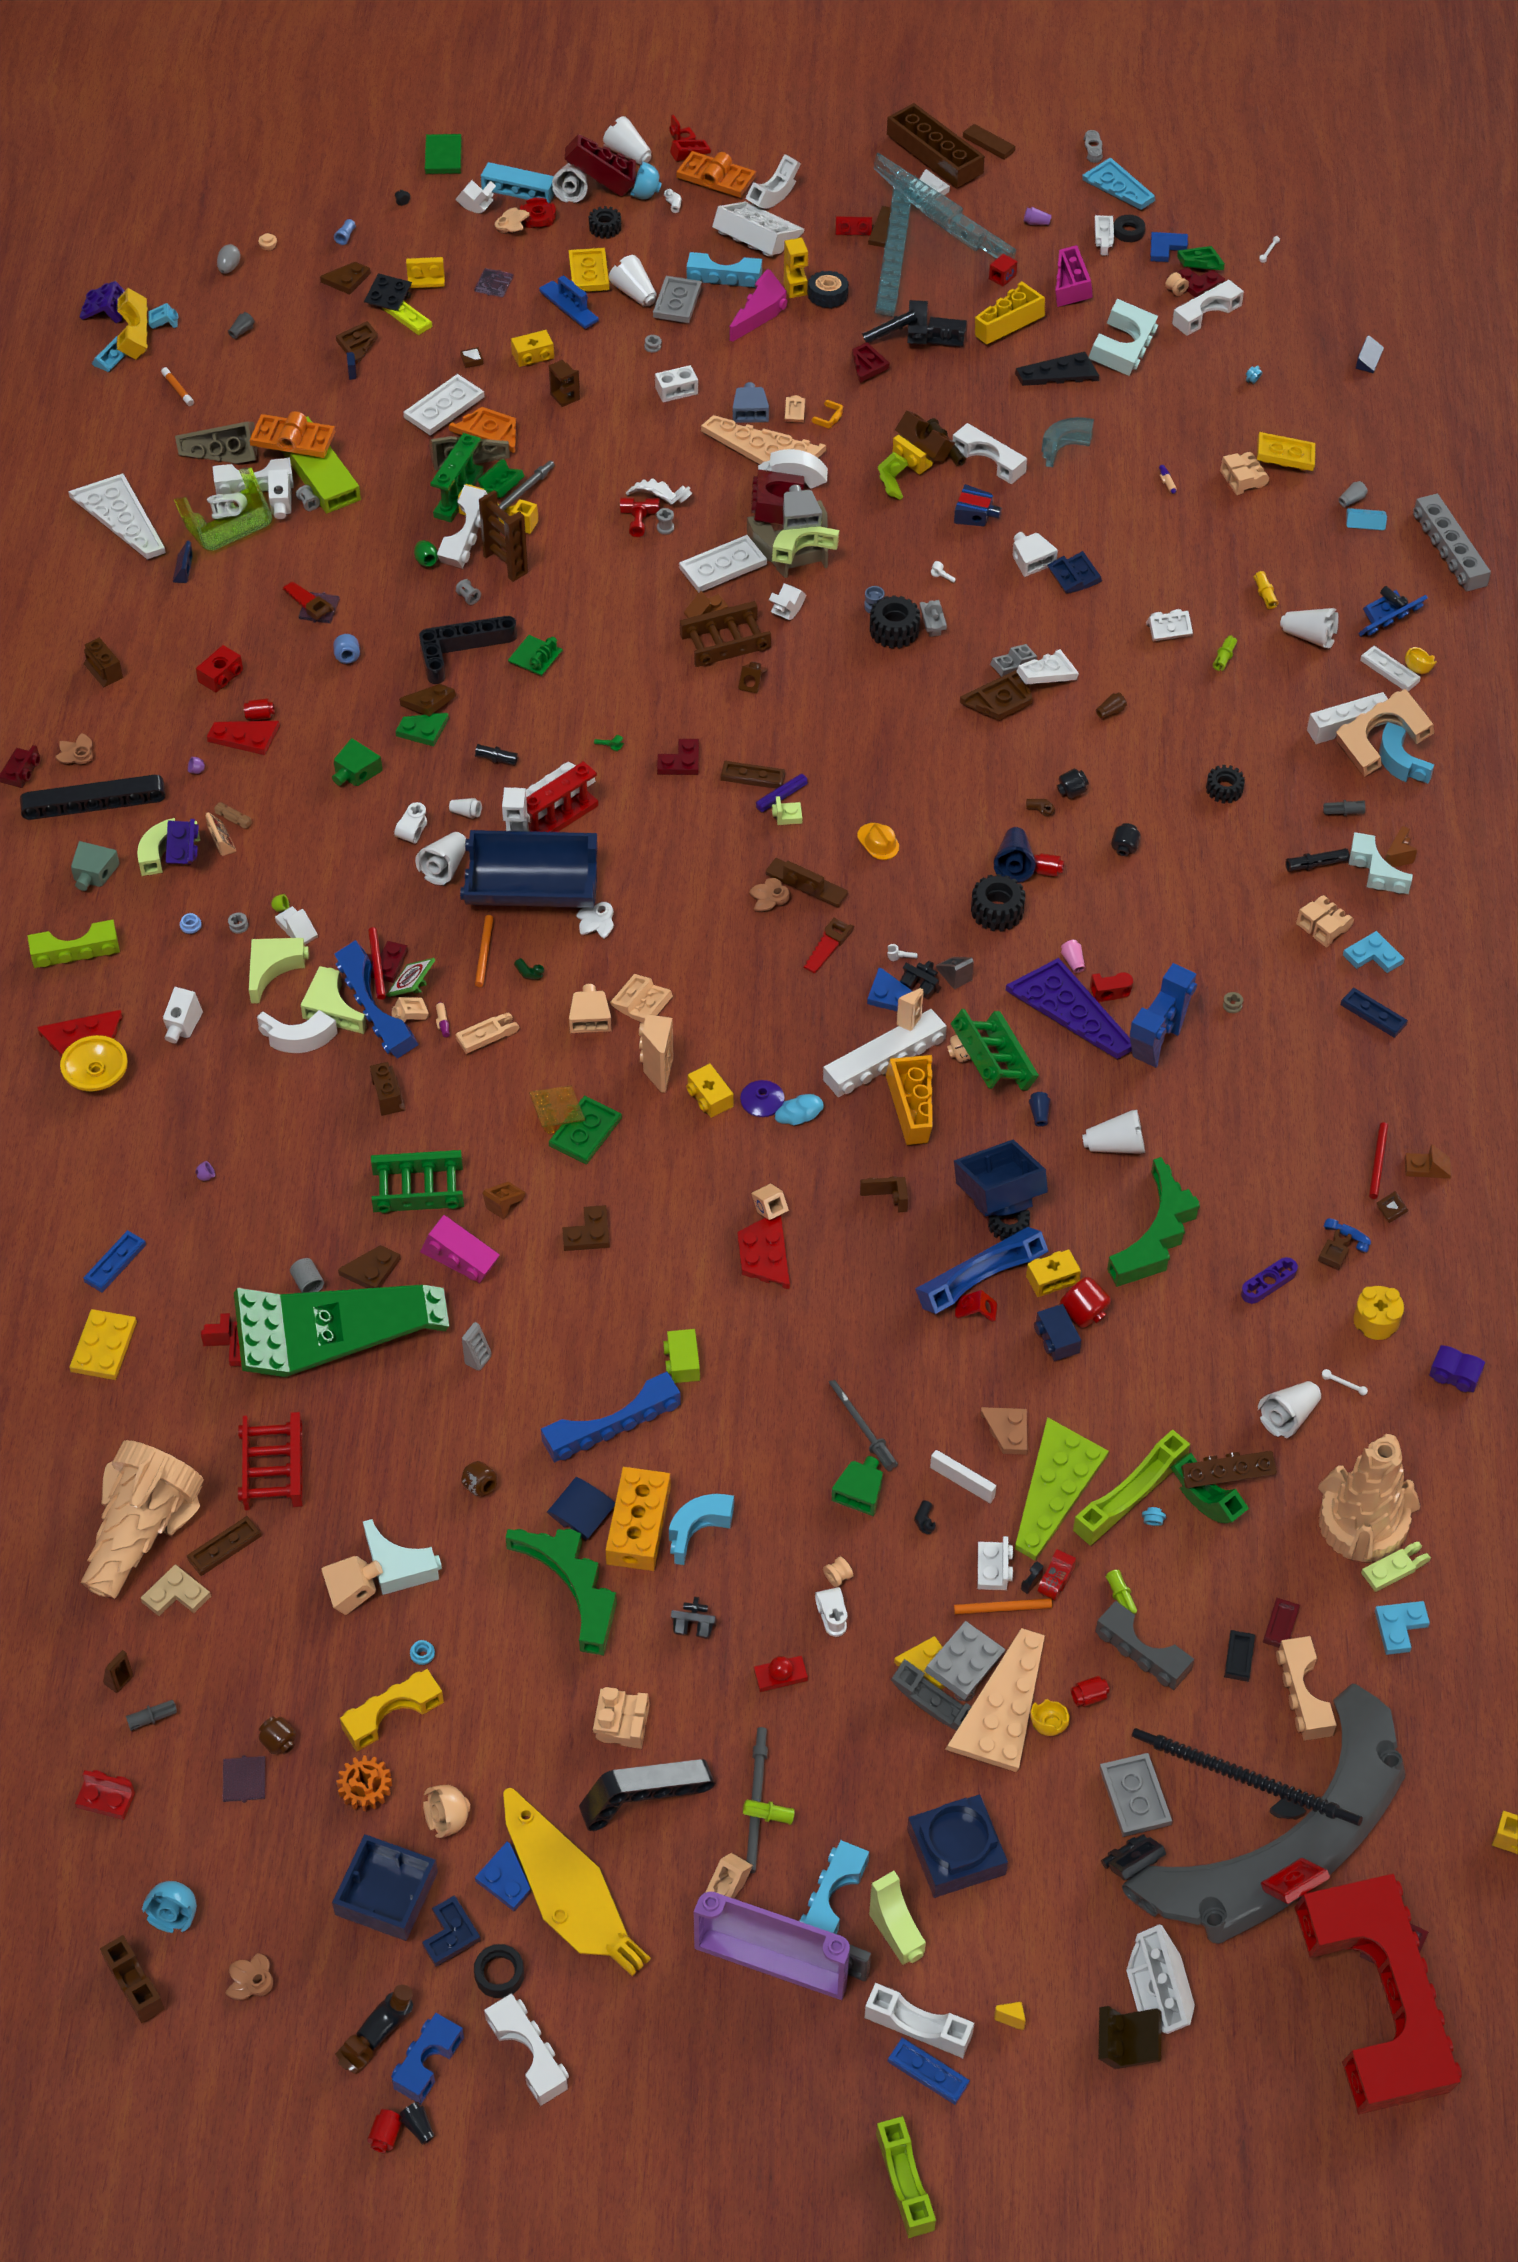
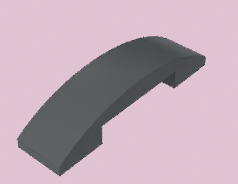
(928, 1696)

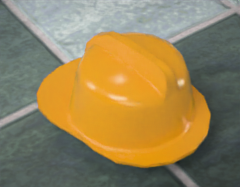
(878, 840)

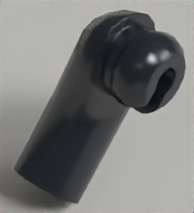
(1393, 598)
(922, 1520)

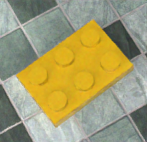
(589, 269)
(1285, 451)
(103, 1344)

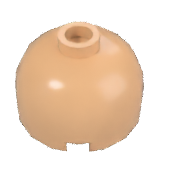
(445, 1809)

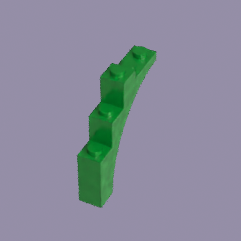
(1150, 1252)
(580, 1576)

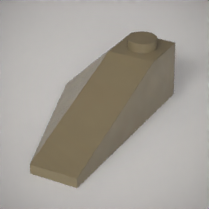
(222, 443)
(486, 450)

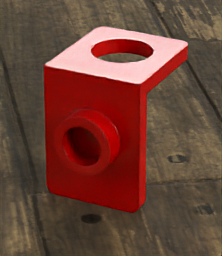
(676, 132)
(975, 1303)

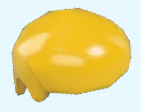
(1419, 660)
(1049, 1717)

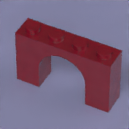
(769, 494)

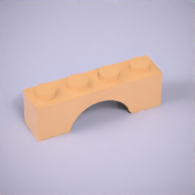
(1313, 1715)

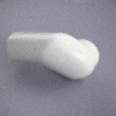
(674, 199)

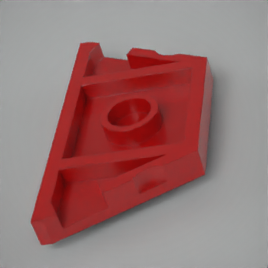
(64, 1033)
(764, 1251)

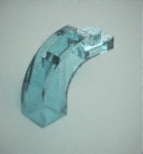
(1066, 432)

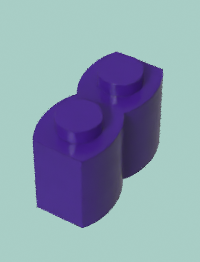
(1457, 1369)

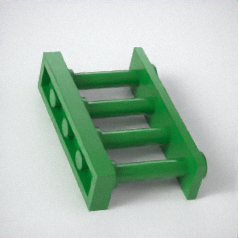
(454, 474)
(1006, 1044)
(417, 1163)

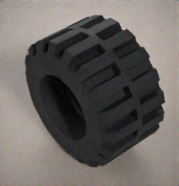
(894, 621)
(998, 890)

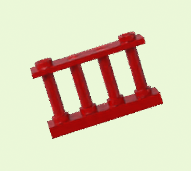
(559, 788)
(293, 1469)

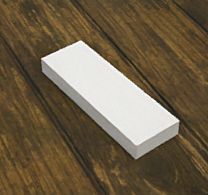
(1390, 668)
(963, 1476)

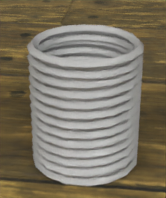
(306, 1276)

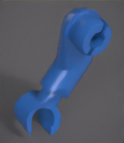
(1364, 1241)

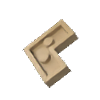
(172, 1587)

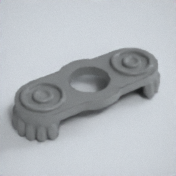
(1094, 152)

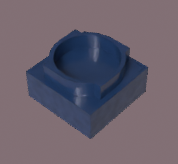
(1001, 1178)
(957, 1845)
(385, 1887)

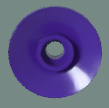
(758, 1104)

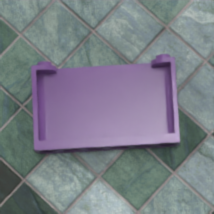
(771, 1944)

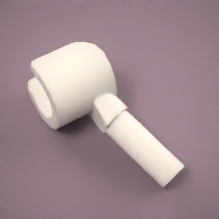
(937, 570)
(894, 953)

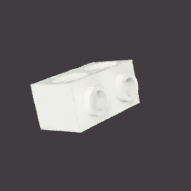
(676, 383)

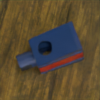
(975, 507)

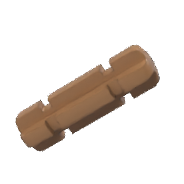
(233, 815)

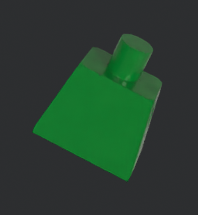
(356, 764)
(859, 1486)

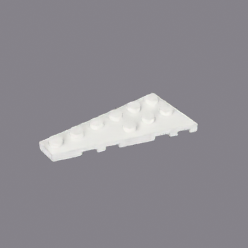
(119, 510)

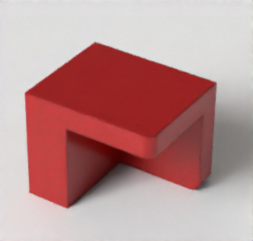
(217, 1333)

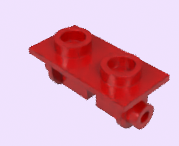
(853, 225)

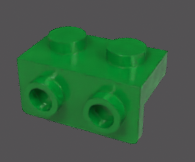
(500, 478)

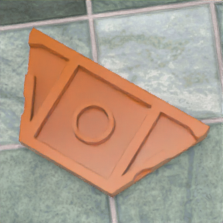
(488, 425)

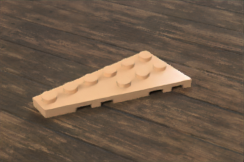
(755, 443)
(1000, 1715)

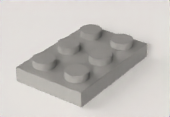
(677, 299)
(965, 1660)
(1135, 1794)

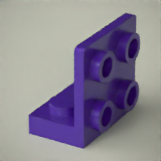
(103, 299)
(180, 842)

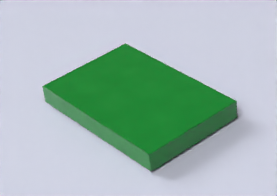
(443, 153)
(585, 1137)

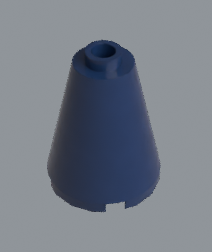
(1015, 856)

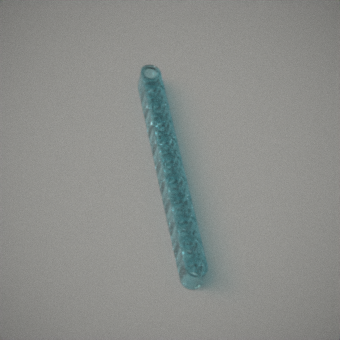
(893, 255)

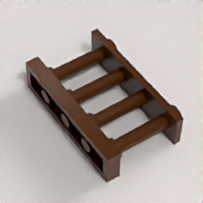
(514, 534)
(723, 619)

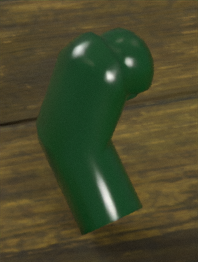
(527, 972)

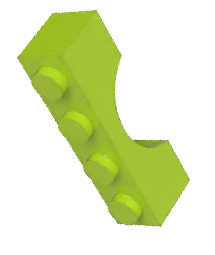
(98, 941)
(902, 2171)

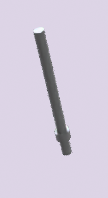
(539, 474)
(760, 1754)

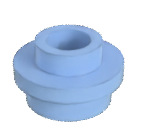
(190, 923)

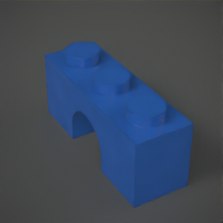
(437, 2037)

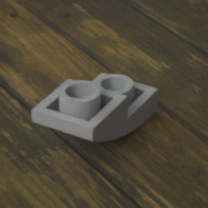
(1010, 662)

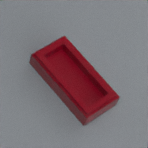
(1281, 1622)

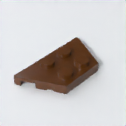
(999, 696)

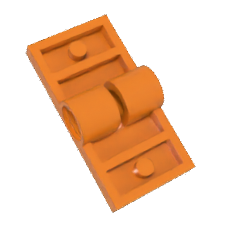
(716, 173)
(292, 435)

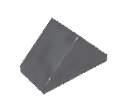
(956, 970)

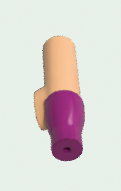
(442, 1022)

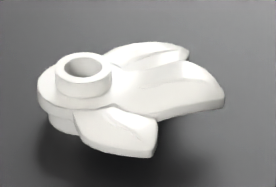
(594, 920)

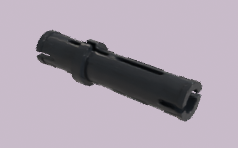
(890, 326)
(1309, 861)

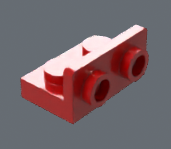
(105, 1794)

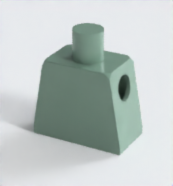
(93, 865)

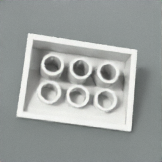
(755, 227)

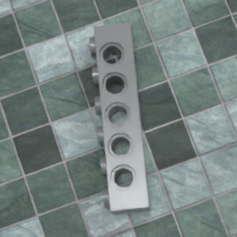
(1451, 542)

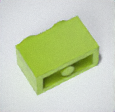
(683, 1356)

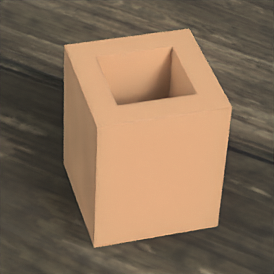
(770, 1201)

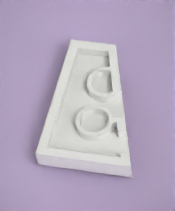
(1048, 669)

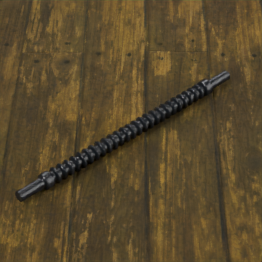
(1331, 1810)

